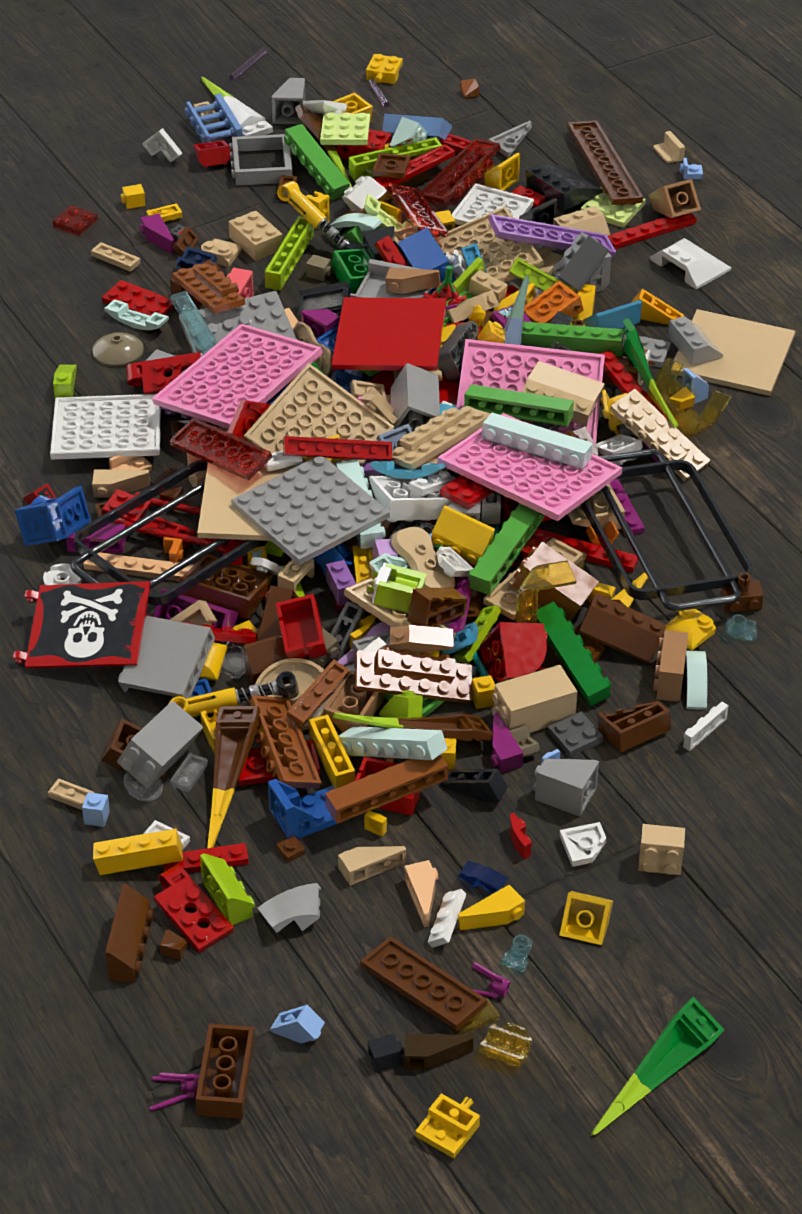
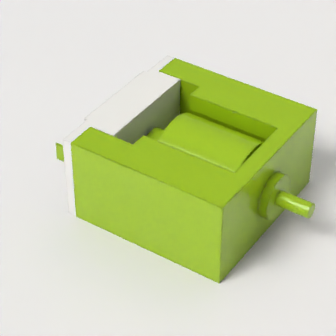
(395, 586)

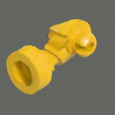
(477, 315)

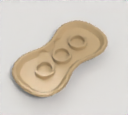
(305, 334)
(417, 549)

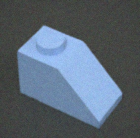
(695, 384)
(298, 1024)

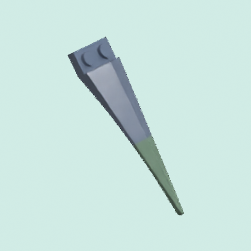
(513, 326)

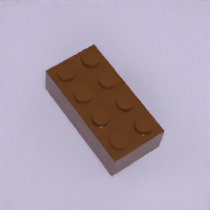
(225, 1071)

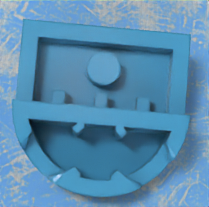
(463, 638)

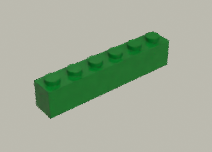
(573, 655)

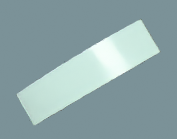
(364, 221)
(122, 313)
(696, 680)

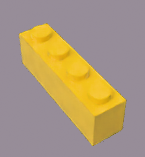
(331, 751)
(137, 851)

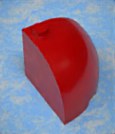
(514, 650)

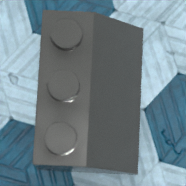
(580, 261)

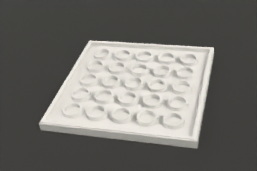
(105, 427)

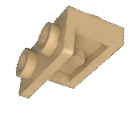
(378, 404)

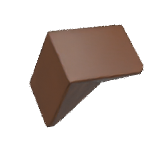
(469, 88)

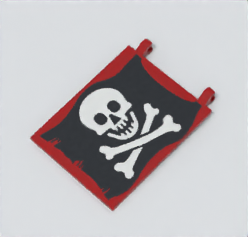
(86, 625)

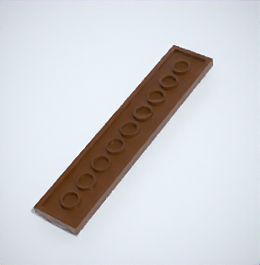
(605, 163)

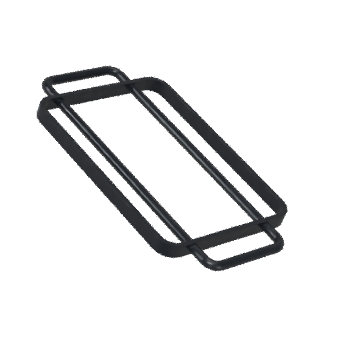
(659, 591)
(153, 599)

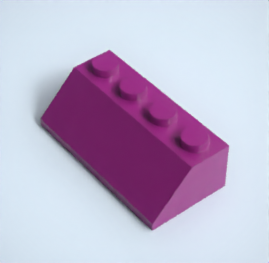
(224, 616)

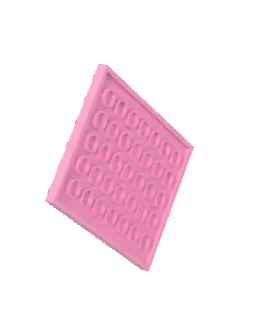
(510, 365)
(240, 367)
(529, 478)

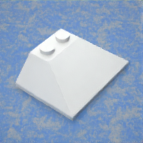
(697, 263)

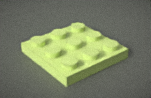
(345, 129)
(614, 214)

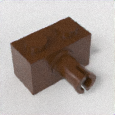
(751, 595)

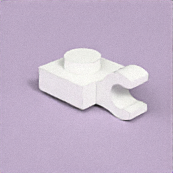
(459, 264)

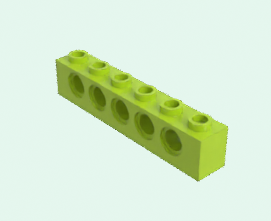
(363, 164)
(288, 254)

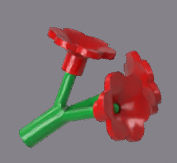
(447, 289)

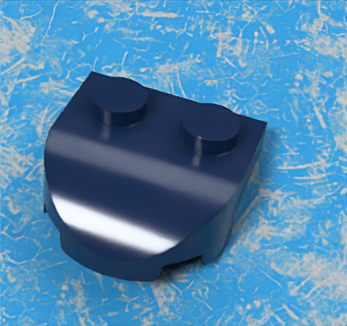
(192, 257)

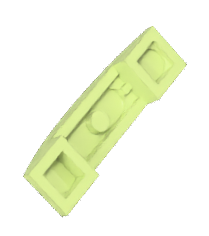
(372, 207)

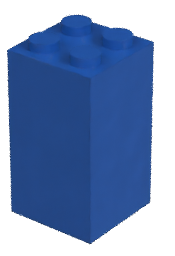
(424, 253)

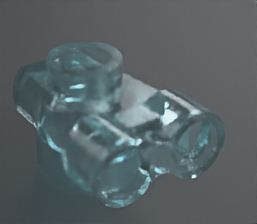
(741, 627)
(518, 953)

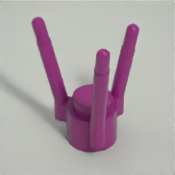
(498, 984)
(189, 1083)

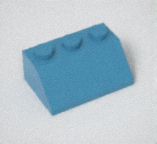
(614, 317)

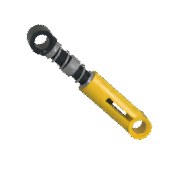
(291, 193)
(232, 697)

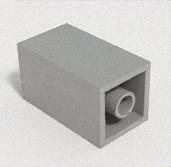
(415, 397)
(159, 744)

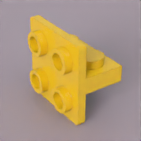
(606, 402)

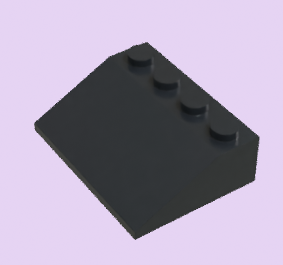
(560, 184)

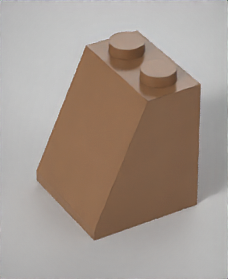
(675, 199)

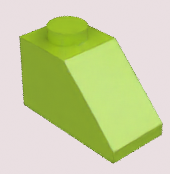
(403, 706)

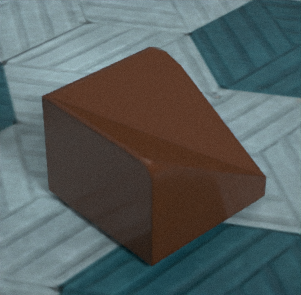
(171, 494)
(172, 945)

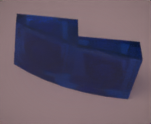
(480, 874)

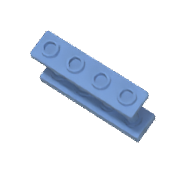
(224, 112)

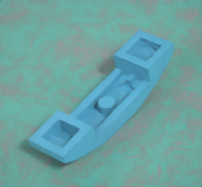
(387, 468)

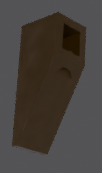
(432, 1050)

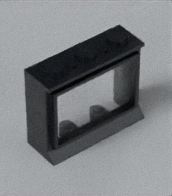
(324, 297)

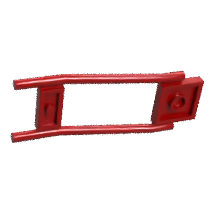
(133, 516)

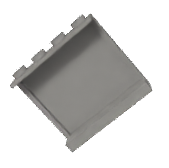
(375, 285)
(169, 658)

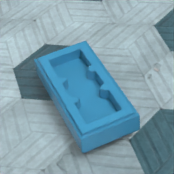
(470, 254)

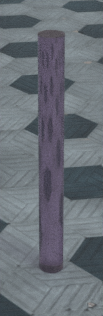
(248, 63)

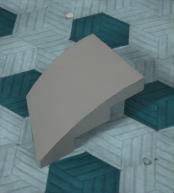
(294, 904)

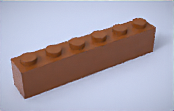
(384, 787)

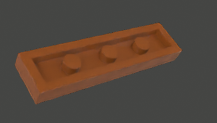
(318, 692)

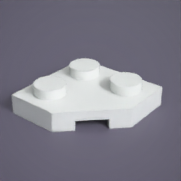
(452, 563)
(583, 843)

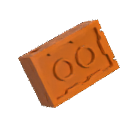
(554, 299)

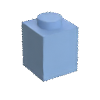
(95, 809)

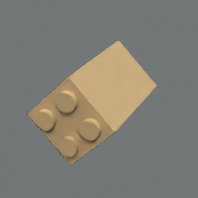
(535, 699)

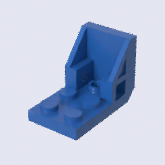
(53, 518)
(296, 814)

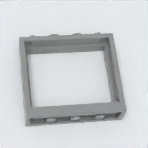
(259, 175)

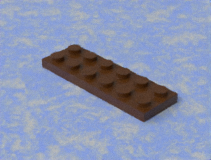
(423, 983)

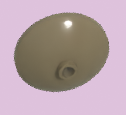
(117, 349)

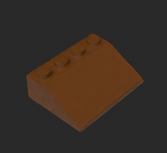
(232, 587)

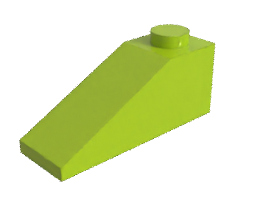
(64, 381)

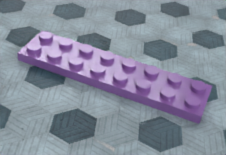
(542, 233)

